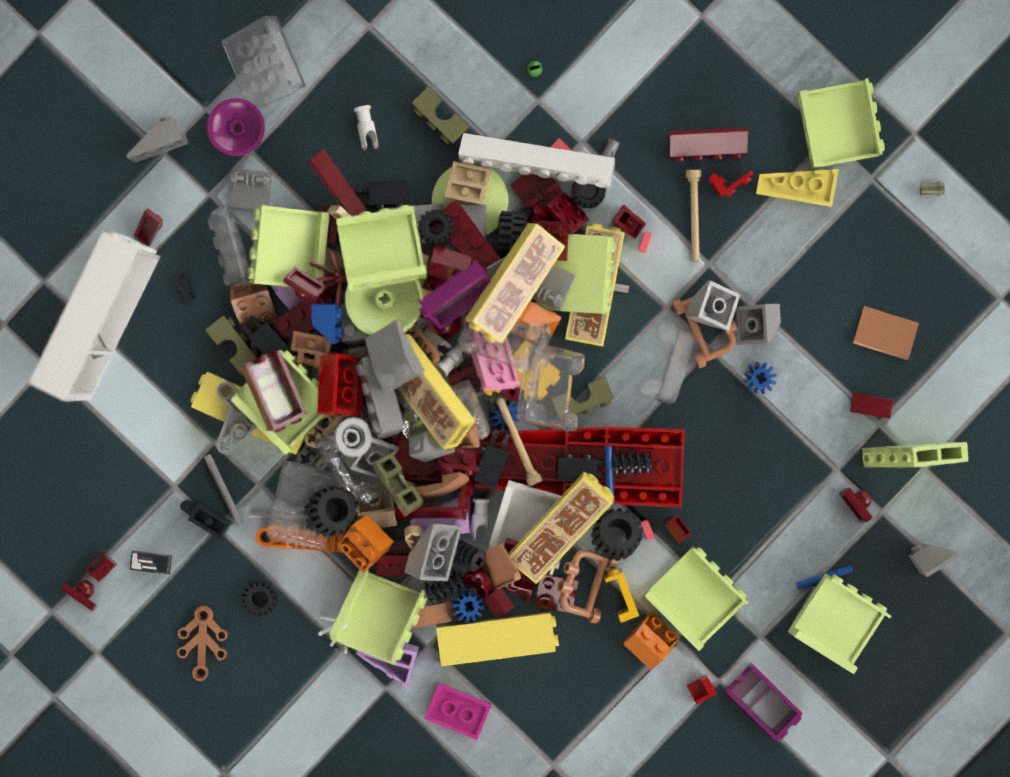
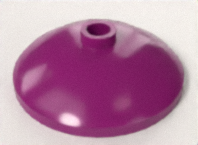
(229, 115)

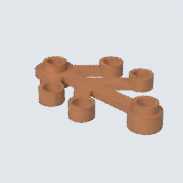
(202, 640)

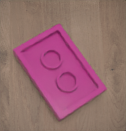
(458, 711)

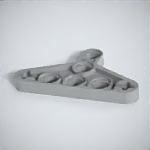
(233, 419)

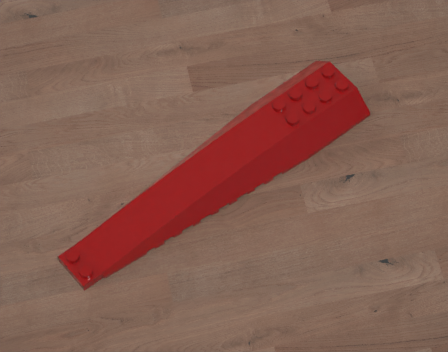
(545, 445)

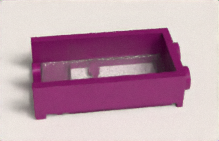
(454, 296)
(764, 702)

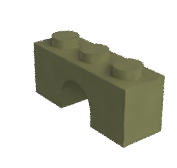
(450, 129)
(225, 330)
(599, 394)
(402, 493)

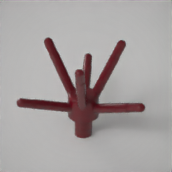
(338, 276)

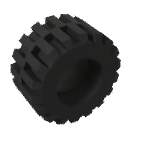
(509, 229)
(318, 517)
(623, 521)

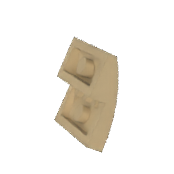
(468, 183)

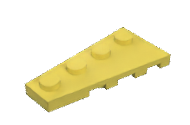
(808, 187)

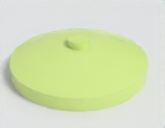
(495, 198)
(379, 306)

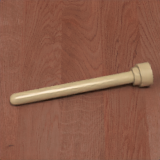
(693, 177)
(532, 476)

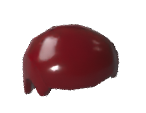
(479, 580)

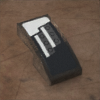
(150, 562)

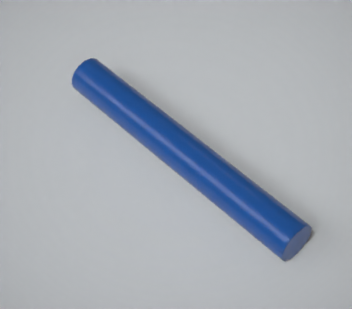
(609, 469)
(815, 580)

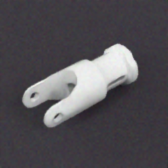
(366, 126)
(451, 360)
(480, 517)

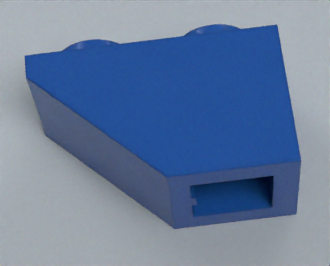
(327, 320)

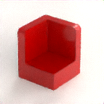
(701, 689)

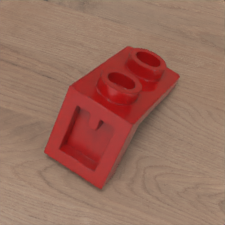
(719, 183)

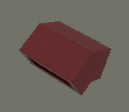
(538, 213)
(677, 528)
(101, 566)
(498, 602)

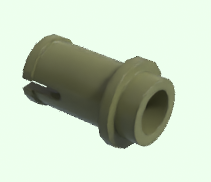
(932, 188)

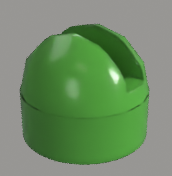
(536, 72)

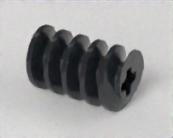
(632, 463)
(469, 556)
(443, 587)

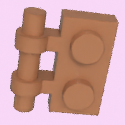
(309, 343)

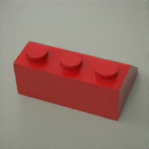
(339, 386)

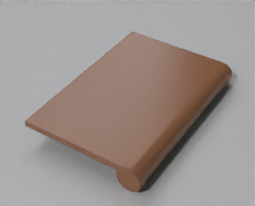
(885, 333)
(499, 568)

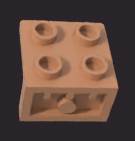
(253, 300)

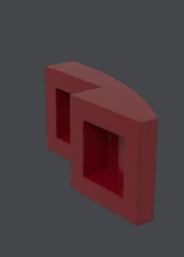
(871, 405)

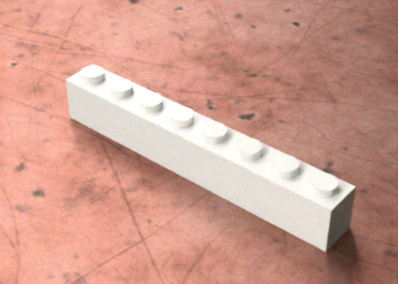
(537, 160)

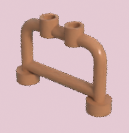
(704, 355)
(566, 587)

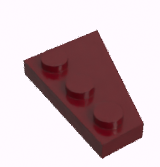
(297, 318)

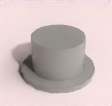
(352, 437)

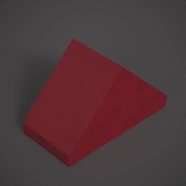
(628, 222)

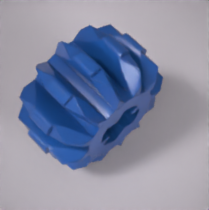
(766, 374)
(498, 418)
(464, 599)

